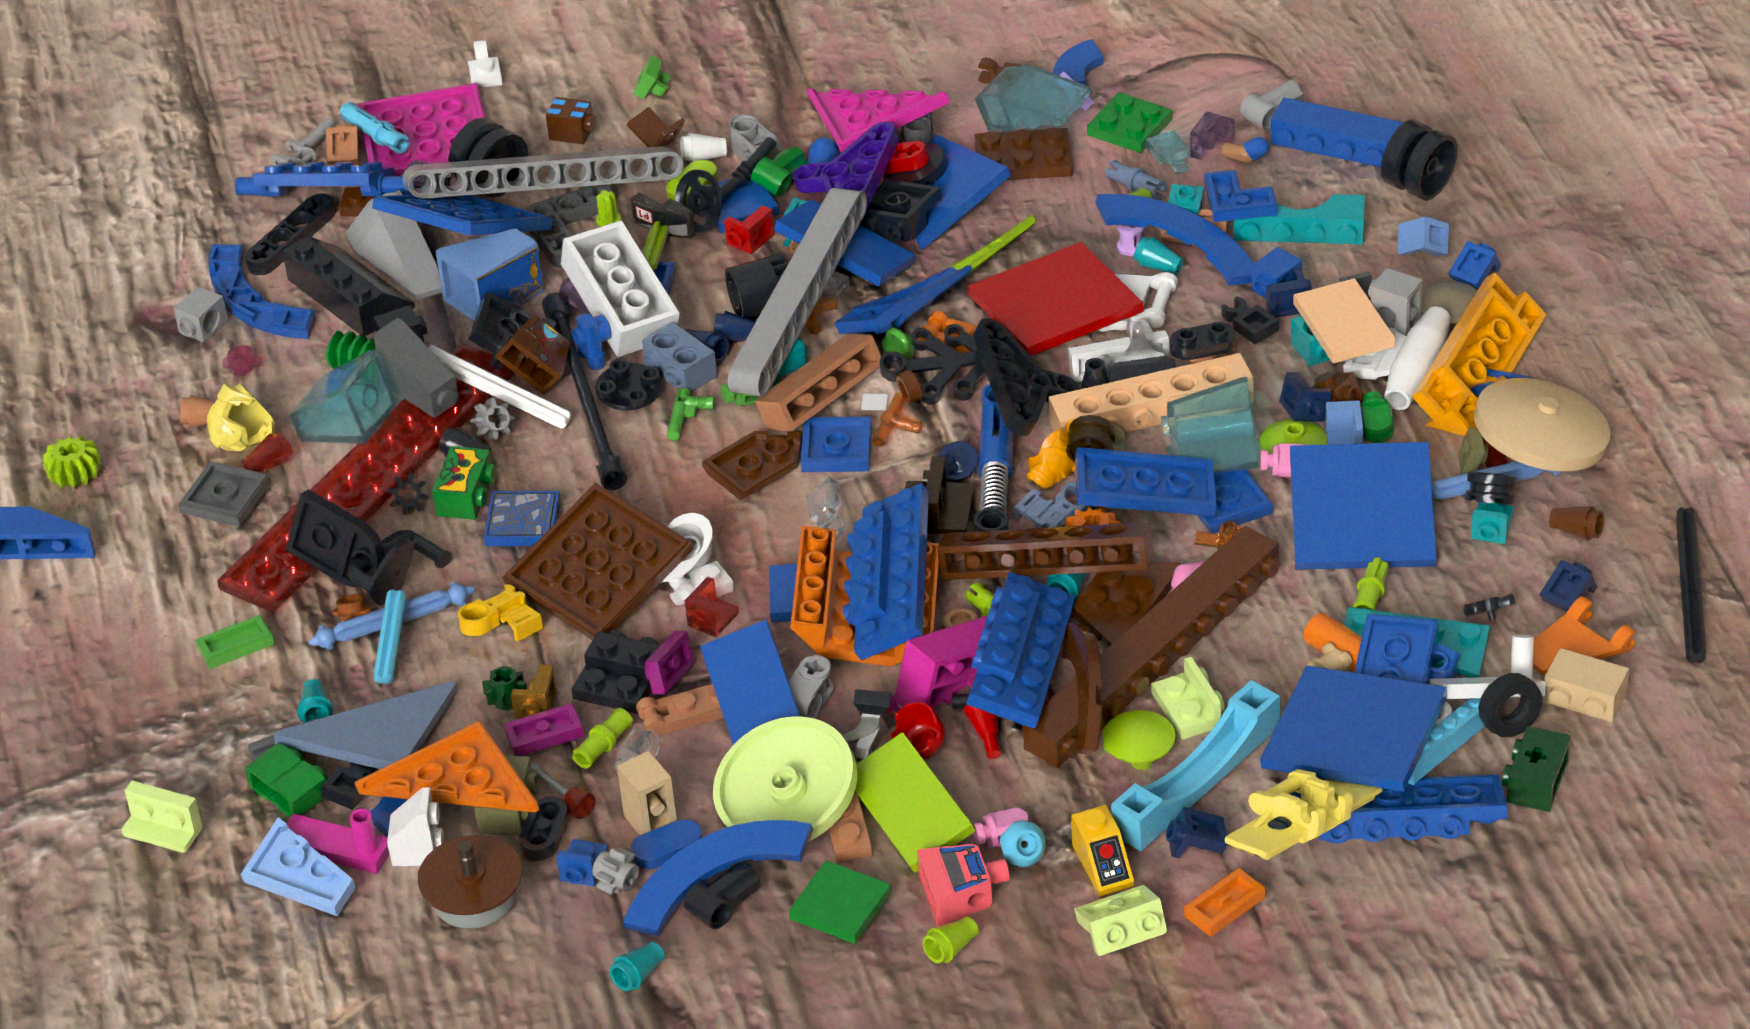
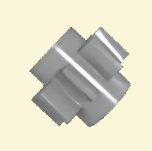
(497, 411)
(615, 870)

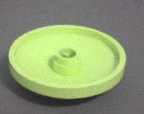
(786, 772)

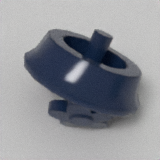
(960, 460)

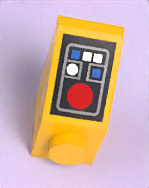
(1101, 850)

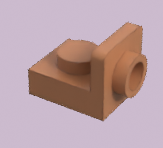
(342, 144)

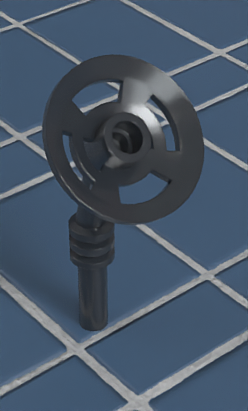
(707, 200)

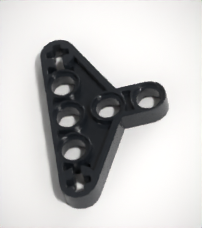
(1016, 378)

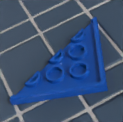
(963, 185)

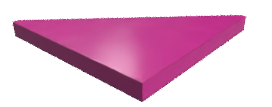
(852, 114)

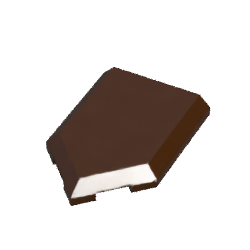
(754, 461)

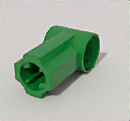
(777, 172)

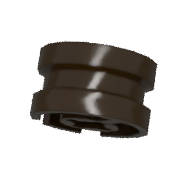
(1090, 433)

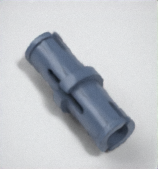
(1135, 178)

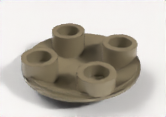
(1449, 295)

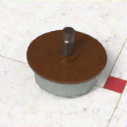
(471, 880)

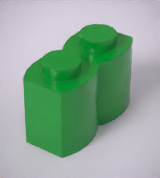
(286, 780)

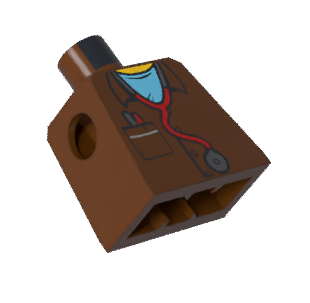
(536, 353)

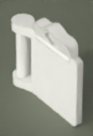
(1140, 286)

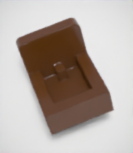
(1342, 386)

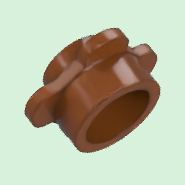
(351, 607)

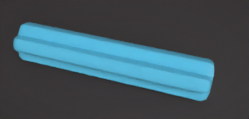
(389, 637)

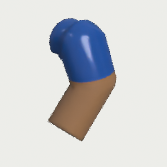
(1247, 152)

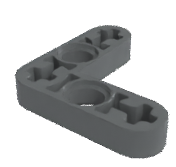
(586, 207)

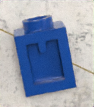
(1474, 264)
(577, 863)

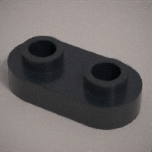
(1202, 341)
(544, 829)

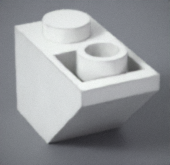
(414, 830)

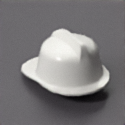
(700, 533)

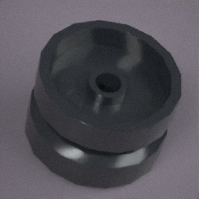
(487, 140)
(1419, 159)

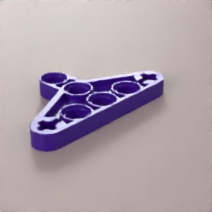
(855, 168)

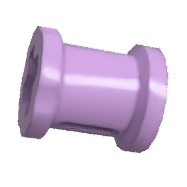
(1128, 237)

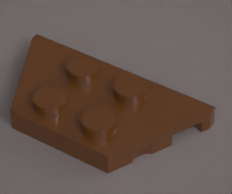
(1121, 599)

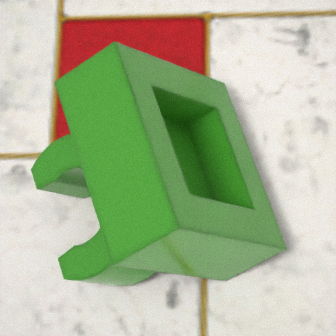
(651, 79)

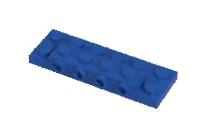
(888, 572)
(1019, 649)
(1425, 809)

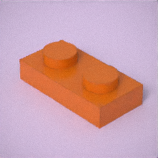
(1224, 902)

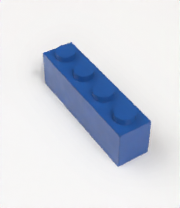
(1331, 131)

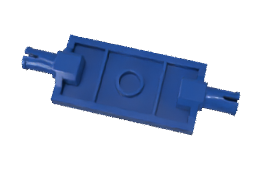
(276, 179)

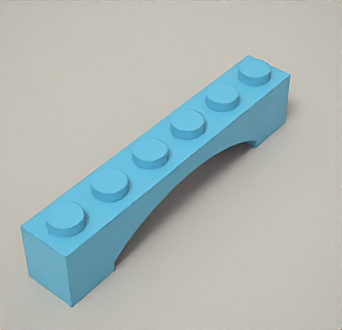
(1245, 724)

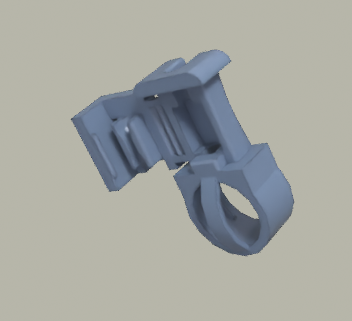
(1046, 514)

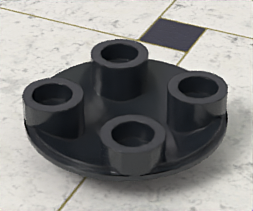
(628, 385)

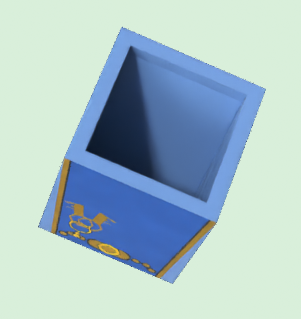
(489, 264)

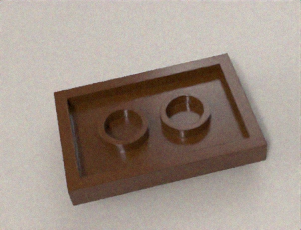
(1028, 152)

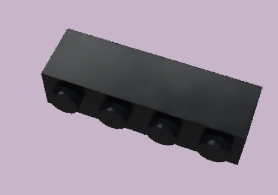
(341, 283)

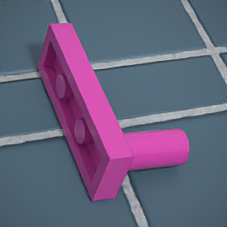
(346, 846)

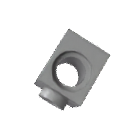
(200, 314)

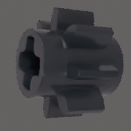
(412, 501)

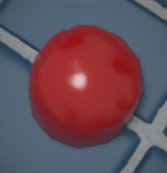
(921, 727)

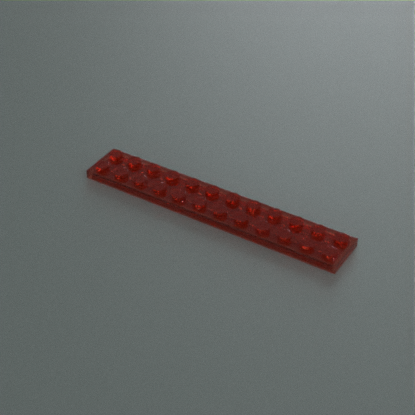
(357, 484)

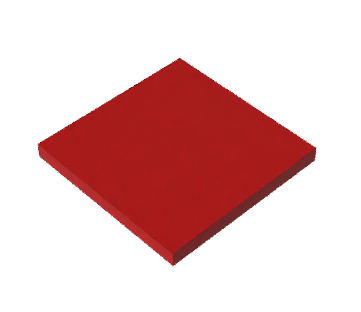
(1055, 298)

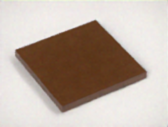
(598, 562)

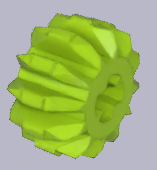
(71, 461)

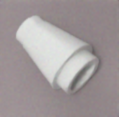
(701, 147)

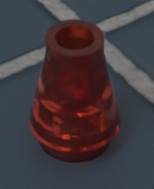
(268, 453)

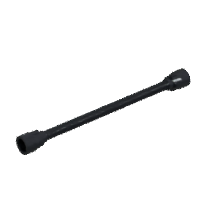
(610, 467)

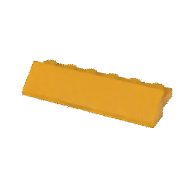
(1487, 336)

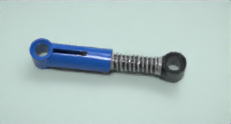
(993, 466)

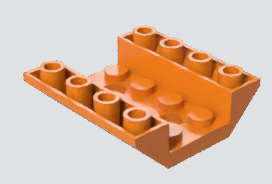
(821, 597)

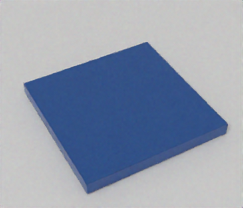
(463, 213)
(1362, 505)
(1354, 728)

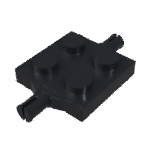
(497, 322)

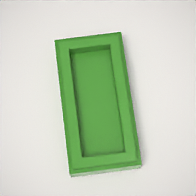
(234, 642)

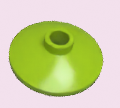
(1292, 432)

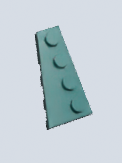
(1463, 637)

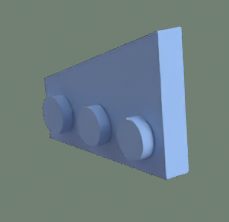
(297, 871)

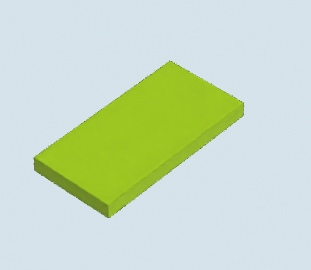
(909, 800)

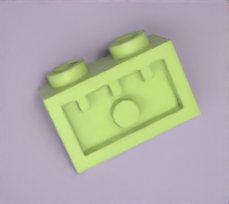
(1189, 700)
(161, 817)
(1122, 919)

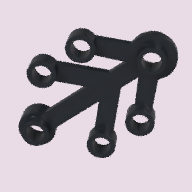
(948, 362)

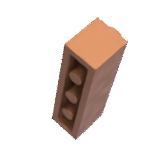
(819, 382)

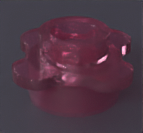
(241, 360)

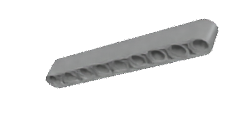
(529, 166)
(797, 292)

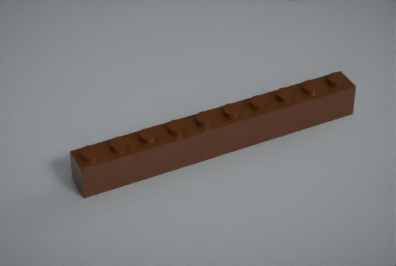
(1159, 640)

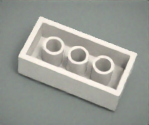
(617, 284)

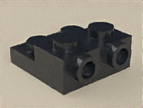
(900, 209)
(615, 671)

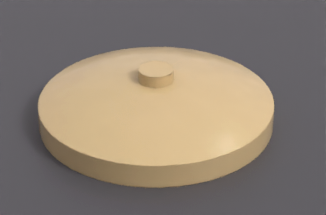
(1542, 424)

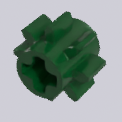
(500, 686)

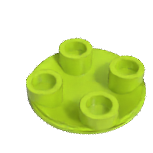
(1138, 737)

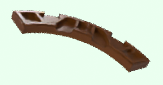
(1084, 653)

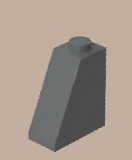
(414, 369)

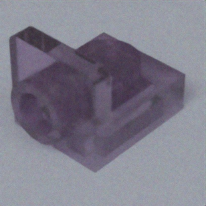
(1208, 131)

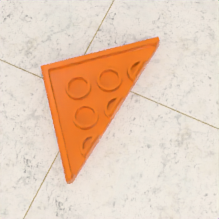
(459, 771)

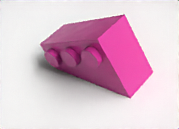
(939, 664)

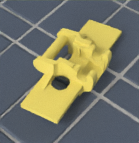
(1292, 820)

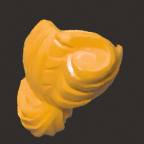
(1052, 461)

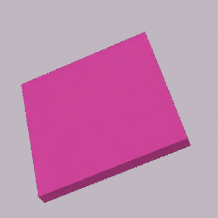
(428, 121)

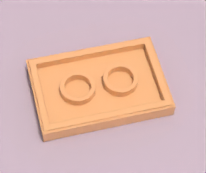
(1344, 320)

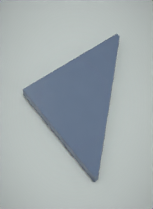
(375, 732)

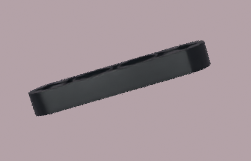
(267, 256)

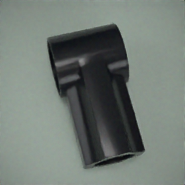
(716, 901)

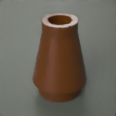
(1578, 521)

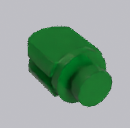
(1376, 418)

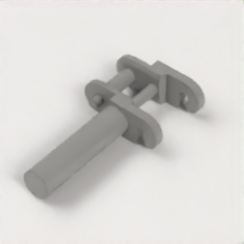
(305, 148)

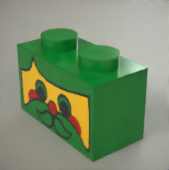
(463, 482)

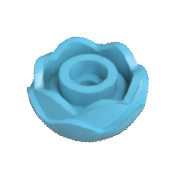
(1015, 835)

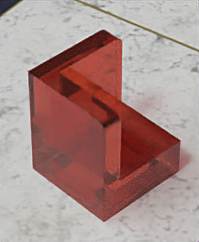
(708, 612)

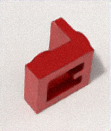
(752, 231)

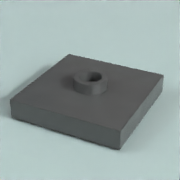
(224, 494)

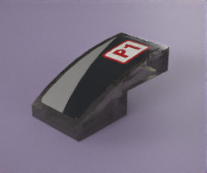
(670, 213)

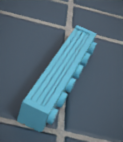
(1448, 737)

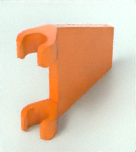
(1572, 635)

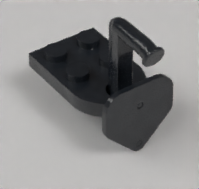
(353, 550)

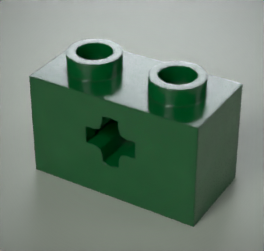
(1537, 768)

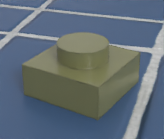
(1472, 451)

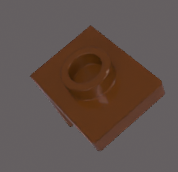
(653, 130)

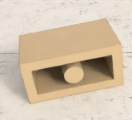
(1586, 685)
(646, 793)

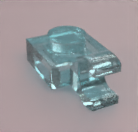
(1169, 148)

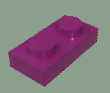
(669, 662)
(543, 730)

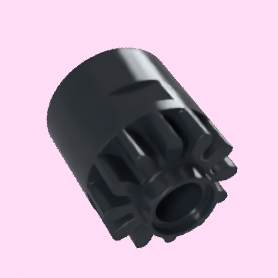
(752, 284)

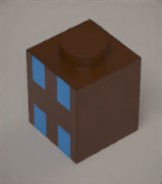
(570, 120)

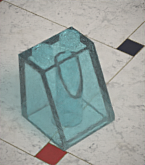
(346, 403)
(1214, 426)

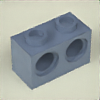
(679, 357)

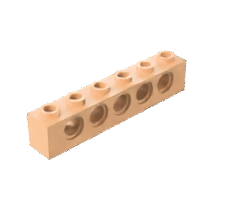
(1144, 398)

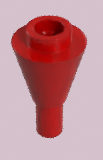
(986, 727)

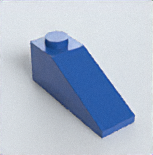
(39, 535)

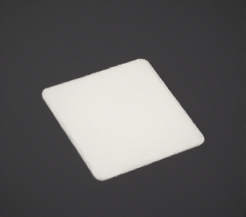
(874, 401)

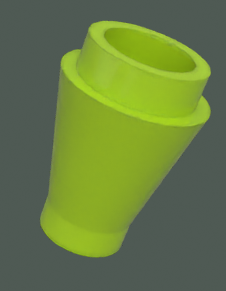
(948, 940)

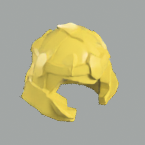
(238, 420)

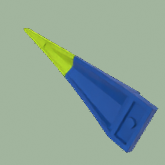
(904, 305)

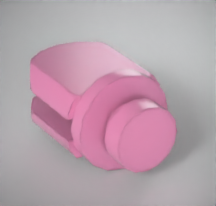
(1278, 460)
(995, 824)

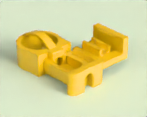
(507, 606)

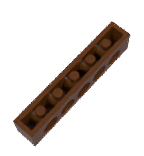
(1046, 551)

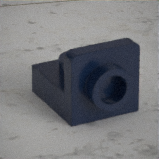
(1280, 295)
(1303, 401)
(1568, 584)
(1196, 830)

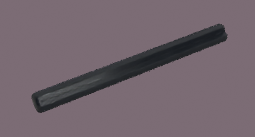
(1690, 585)

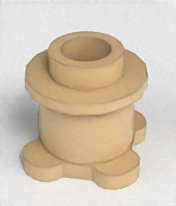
(1332, 659)

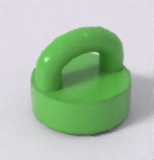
(898, 342)

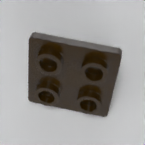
(948, 501)

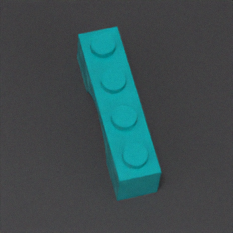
(1333, 222)

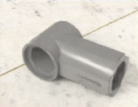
(1260, 108)

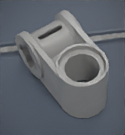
(748, 135)
(812, 685)

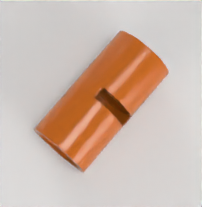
(1325, 629)

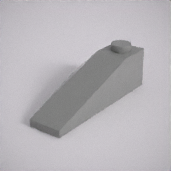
(395, 248)

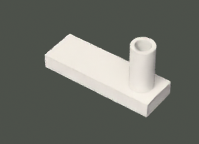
(1113, 349)
(1521, 663)

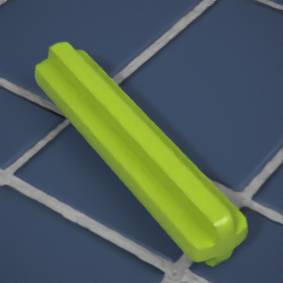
(655, 244)

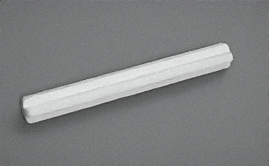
(504, 389)

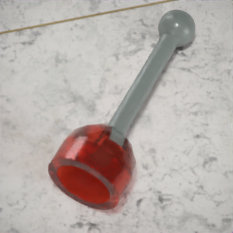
(578, 800)

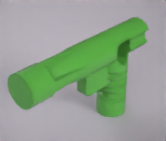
(686, 407)

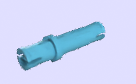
(382, 132)

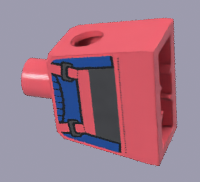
(958, 880)

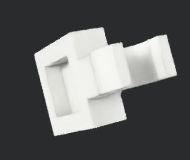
(484, 70)
(686, 585)

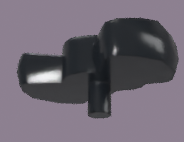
(1489, 606)

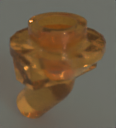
(1227, 531)

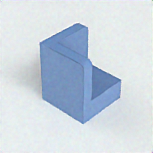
(1423, 236)
(1343, 422)

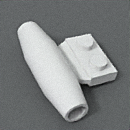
(1407, 360)

